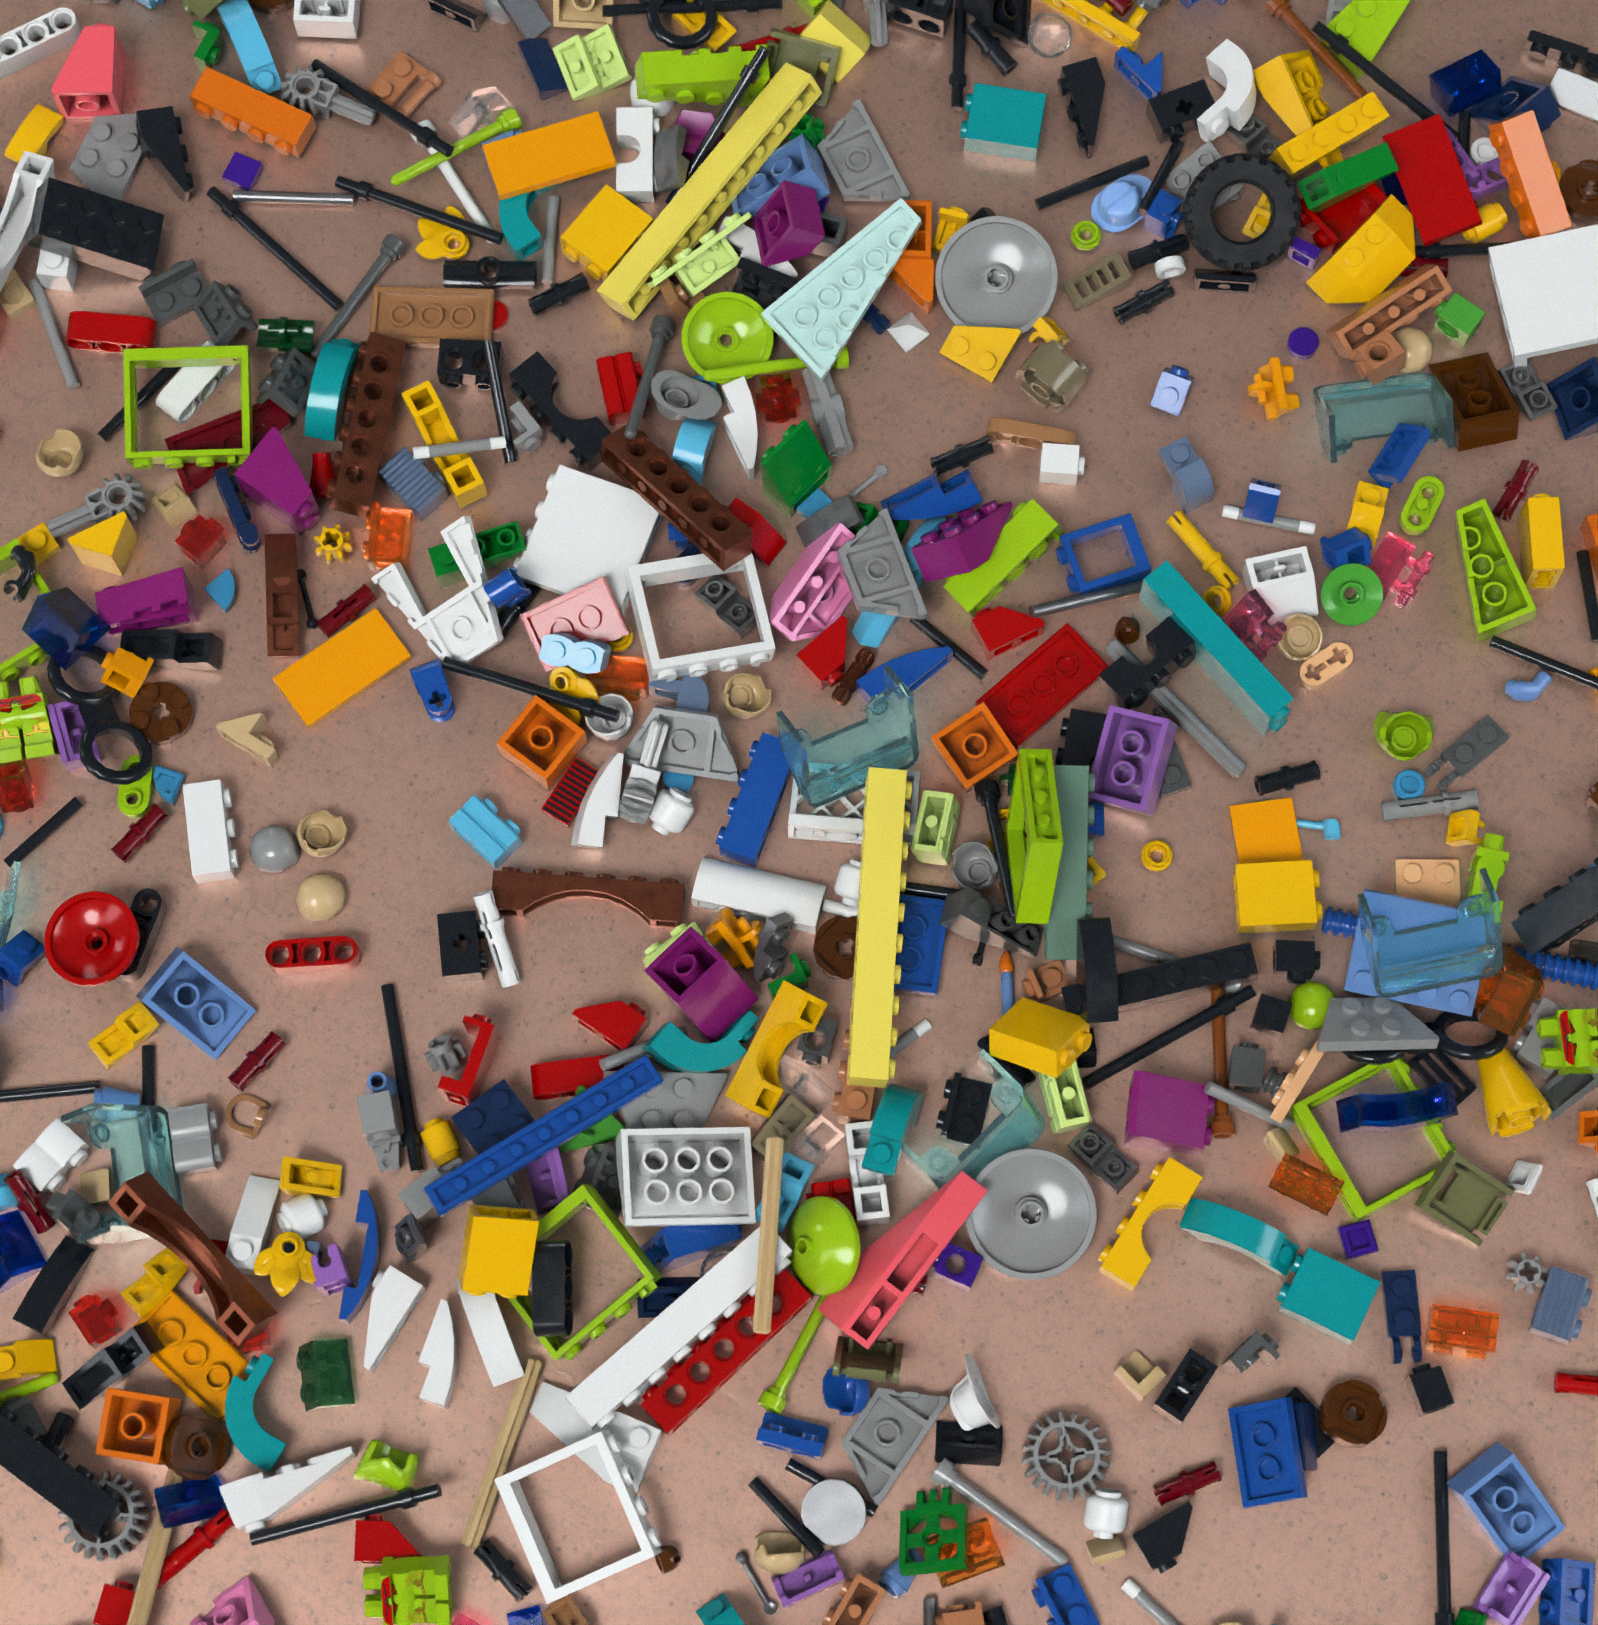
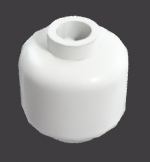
(671, 811)
(848, 882)
(302, 1215)
(1106, 1512)

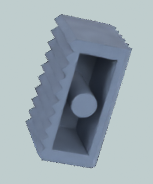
(413, 483)
(1560, 1305)

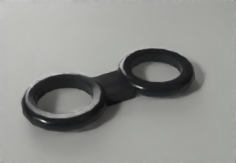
(677, 41)
(101, 719)
(1445, 1044)

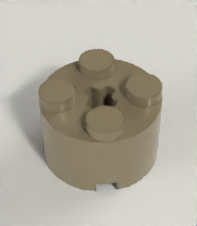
(1052, 376)

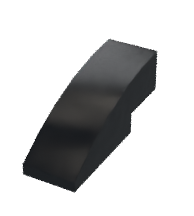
(174, 649)
(1097, 970)
(54, 1285)
(113, 1364)

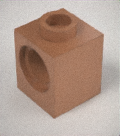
(1383, 347)

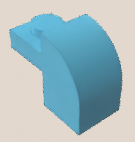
(694, 446)
(794, 1182)

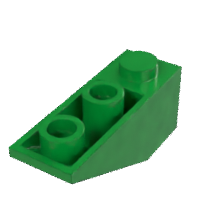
(1347, 177)
(494, 545)

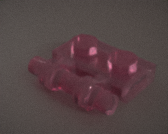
(1390, 560)
(1252, 617)

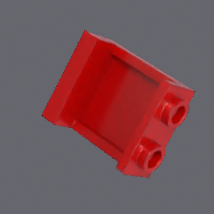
(1337, 223)
(478, 1064)

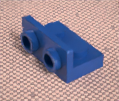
(1399, 454)
(792, 1435)
(1568, 1593)
(1063, 1598)

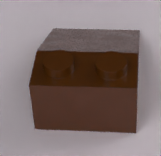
(1481, 402)

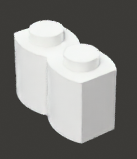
(52, 1156)

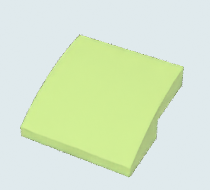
(592, 63)

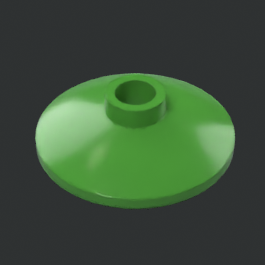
(1362, 605)

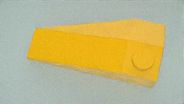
(1293, 91)

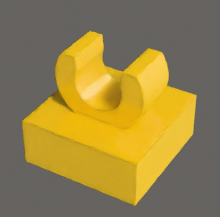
(1048, 330)
(1463, 828)

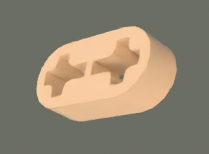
(1329, 671)

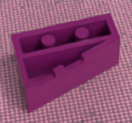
(148, 603)

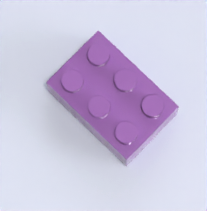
(1132, 760)

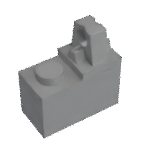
(1529, 1046)
(382, 1128)
(416, 1199)

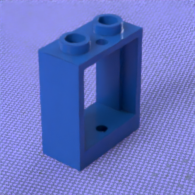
(1132, 544)

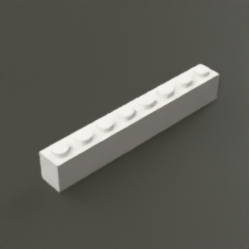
(672, 1332)

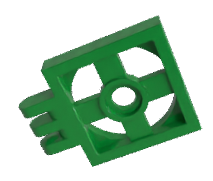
(931, 1512)

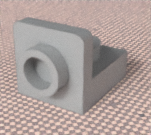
(526, 427)

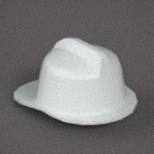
(970, 1400)

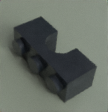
(1131, 684)

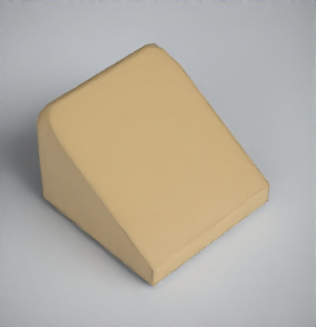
(174, 505)
(1280, 1142)
(97, 1186)
(1105, 1550)

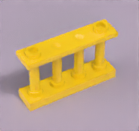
(1102, 22)

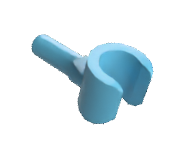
(1330, 827)

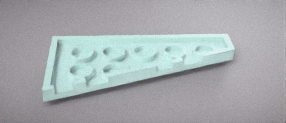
(832, 299)

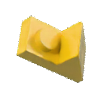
(1368, 509)
(310, 1177)
(27, 1359)

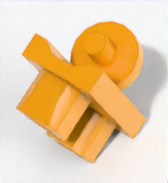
(1270, 389)
(739, 934)

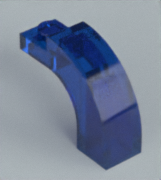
(1396, 1111)

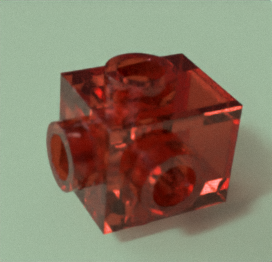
(777, 397)

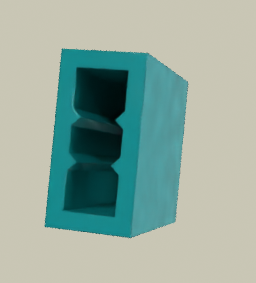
(1003, 121)
(1327, 1295)

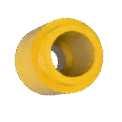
(1493, 219)
(441, 1141)

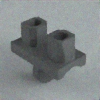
(74, 1213)

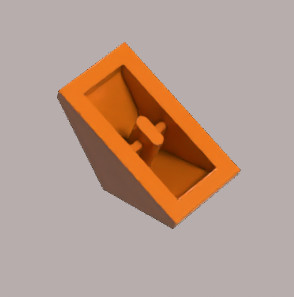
(921, 242)
(916, 280)

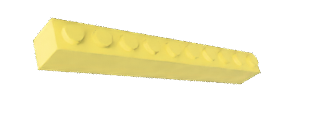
(711, 188)
(877, 928)

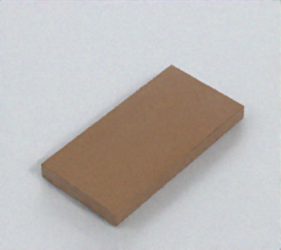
(432, 313)

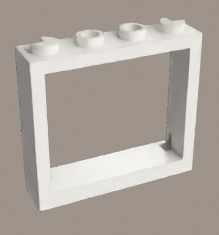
(697, 663)
(530, 1535)

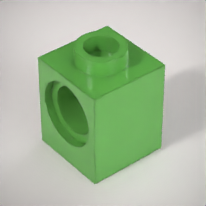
(1458, 319)

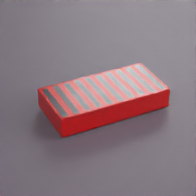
(569, 793)

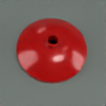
(77, 927)

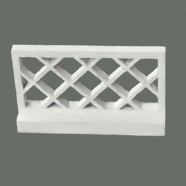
(844, 827)

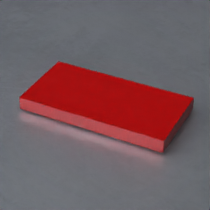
(1432, 180)
(1043, 685)

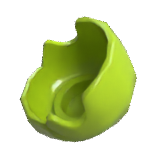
(1310, 1004)

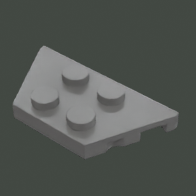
(109, 155)
(860, 160)
(880, 572)
(692, 744)
(1372, 1025)
(679, 1102)
(889, 1435)

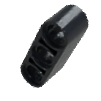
(147, 921)
(552, 1288)

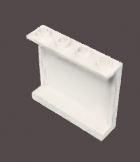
(1547, 292)
(587, 533)

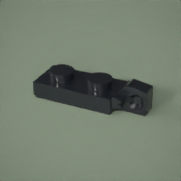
(1565, 53)

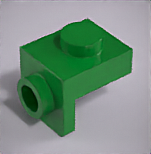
(211, 47)
(798, 978)

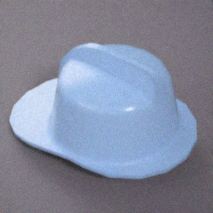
(1118, 202)

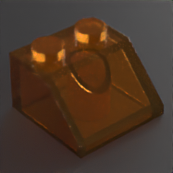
(1507, 996)

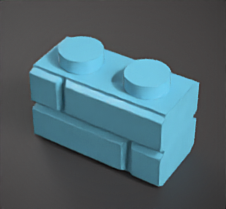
(486, 831)

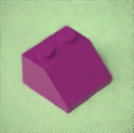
(788, 224)

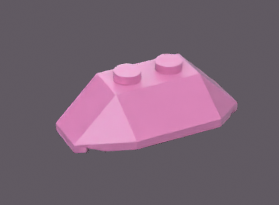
(813, 590)

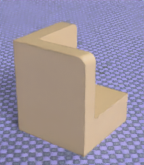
(1139, 1375)

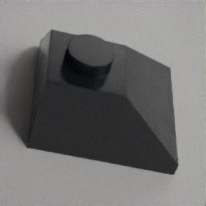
(1004, 17)

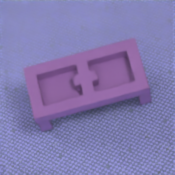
(68, 729)
(548, 1181)
(334, 1275)
(808, 1579)
(1511, 1590)

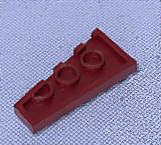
(223, 434)

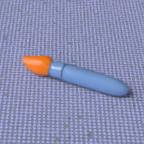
(1007, 986)

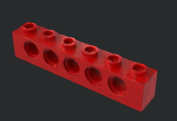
(672, 1416)

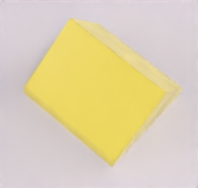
(838, 29)

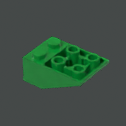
(794, 468)

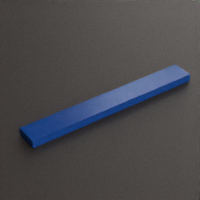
(543, 1136)

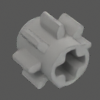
(445, 1054)
(1530, 1266)

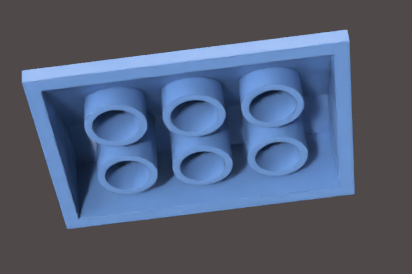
(1407, 914)

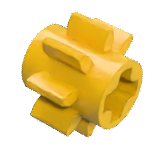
(329, 535)

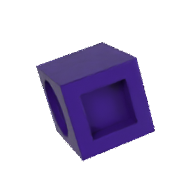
(963, 1279)

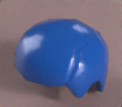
(845, 1393)

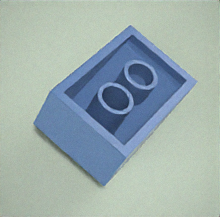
(792, 162)
(196, 1003)
(1506, 1502)

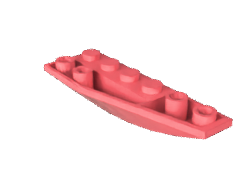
(900, 1260)

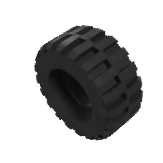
(1284, 212)

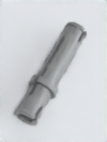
(1430, 805)

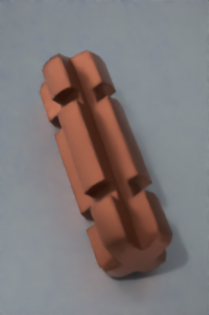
(855, 671)

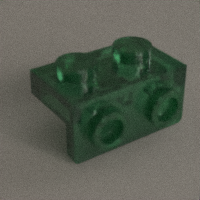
(325, 1374)

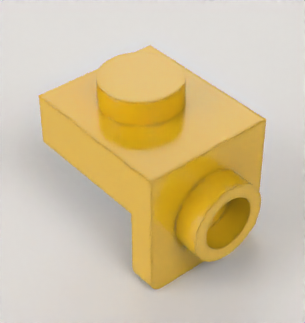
(950, 221)

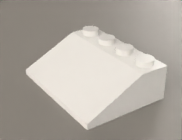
(686, 1176)

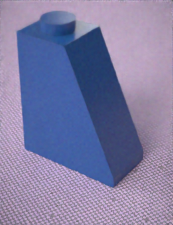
(682, 1245)

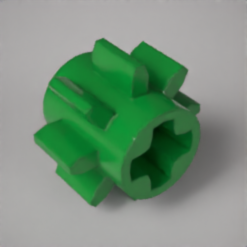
(810, 128)

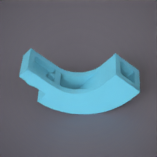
(249, 45)

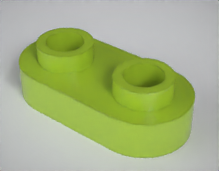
(1422, 507)
(141, 788)

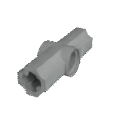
(828, 414)

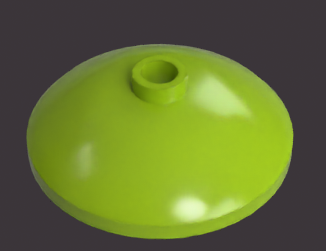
(731, 316)
(824, 1245)

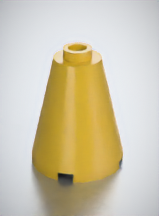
(1509, 1096)

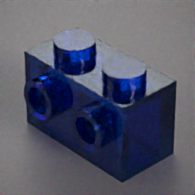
(1465, 83)

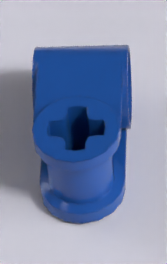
(506, 588)
(433, 687)

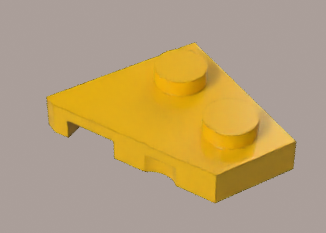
(980, 348)

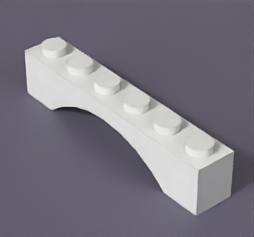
(18, 208)

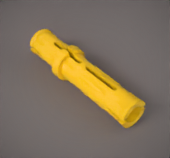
(1211, 560)

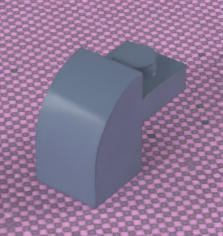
(1189, 475)
(689, 692)

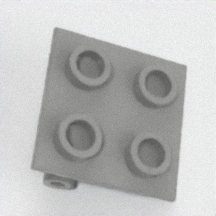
(1184, 174)

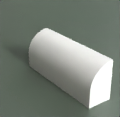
(758, 894)

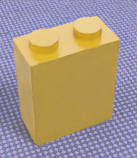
(604, 232)
(1541, 542)
(1276, 896)
(1039, 1037)
(498, 1250)

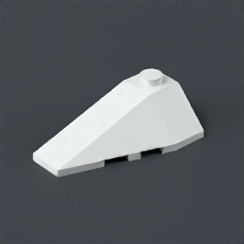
(636, 1438)
(263, 1498)

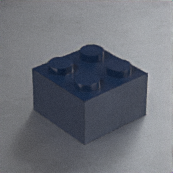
(492, 1117)

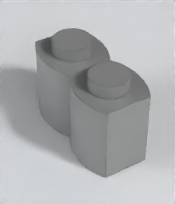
(193, 1139)

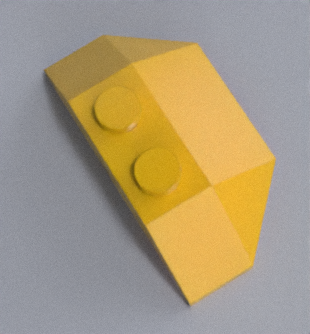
(1368, 257)

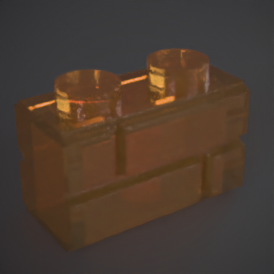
(1461, 1331)

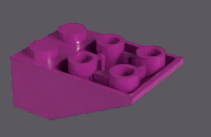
(961, 541)

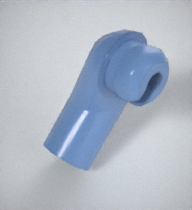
(1528, 690)

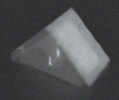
(478, 110)
(804, 1085)
(817, 1142)

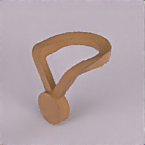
(258, 1121)

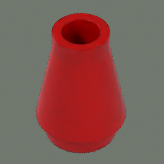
(321, 473)

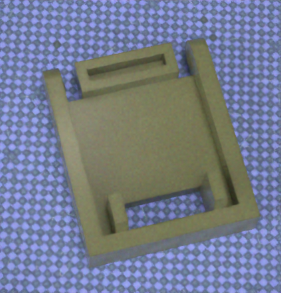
(804, 54)
(1468, 1199)
(876, 1364)

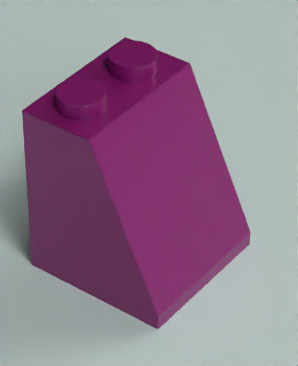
(277, 485)
(701, 984)
(1167, 1114)

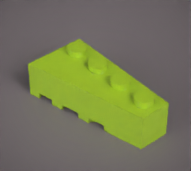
(1366, 27)
(696, 76)
(1021, 539)
(1491, 576)

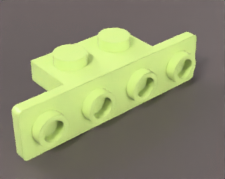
(707, 262)

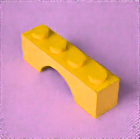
(1330, 134)
(436, 428)
(757, 1079)
(1170, 1190)

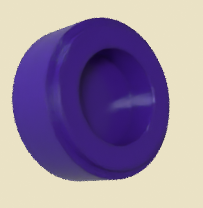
(1302, 343)

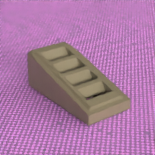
(1103, 267)

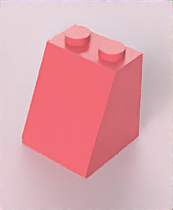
(92, 75)

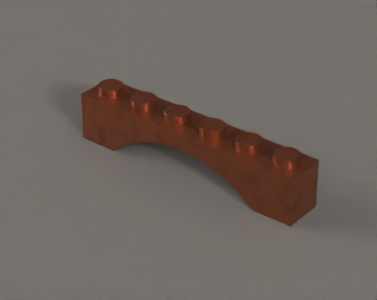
(522, 893)
(236, 1302)

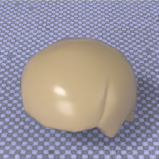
(1417, 348)
(60, 454)
(1301, 638)
(745, 695)
(321, 833)
(320, 897)
(778, 1552)

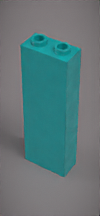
(1218, 649)

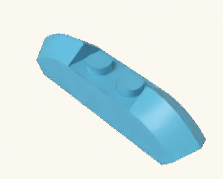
(873, 628)

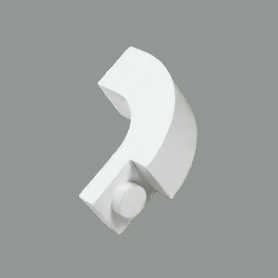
(1234, 71)
(492, 1336)

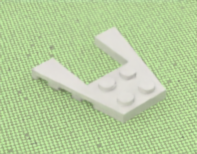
(465, 623)

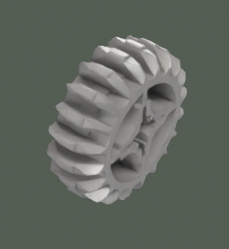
(1081, 1455)
(131, 1517)

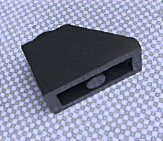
(1163, 1539)

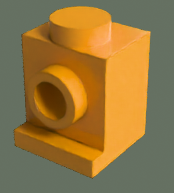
(125, 671)

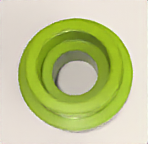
(1085, 227)

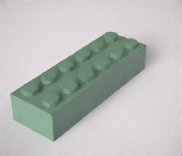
(1073, 878)

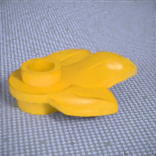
(439, 237)
(574, 686)
(283, 1267)

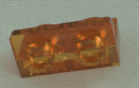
(387, 537)
(623, 677)
(1306, 1184)
(982, 1554)

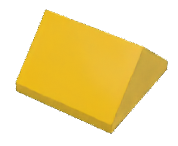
(106, 544)

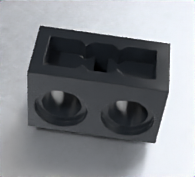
(923, 15)
(471, 356)

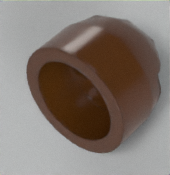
(1120, 630)
(667, 1559)

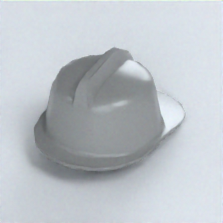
(683, 396)

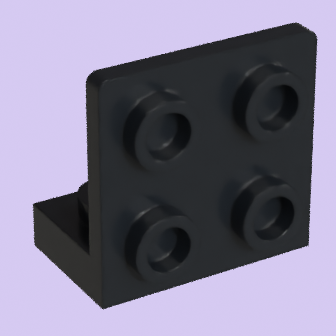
(762, 284)

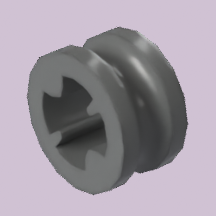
(1273, 1081)

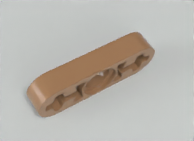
(1027, 434)

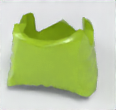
(1403, 733)
(387, 1466)

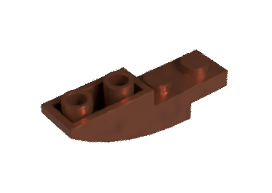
(281, 595)

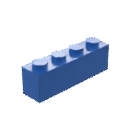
(756, 804)

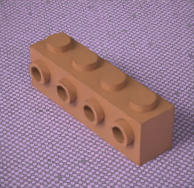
(1390, 309)
(854, 1102)
(858, 1604)

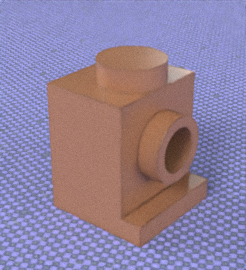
(961, 1615)

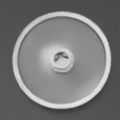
(996, 275)
(1033, 1215)

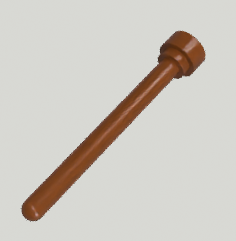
(1283, 10)
(1221, 1123)

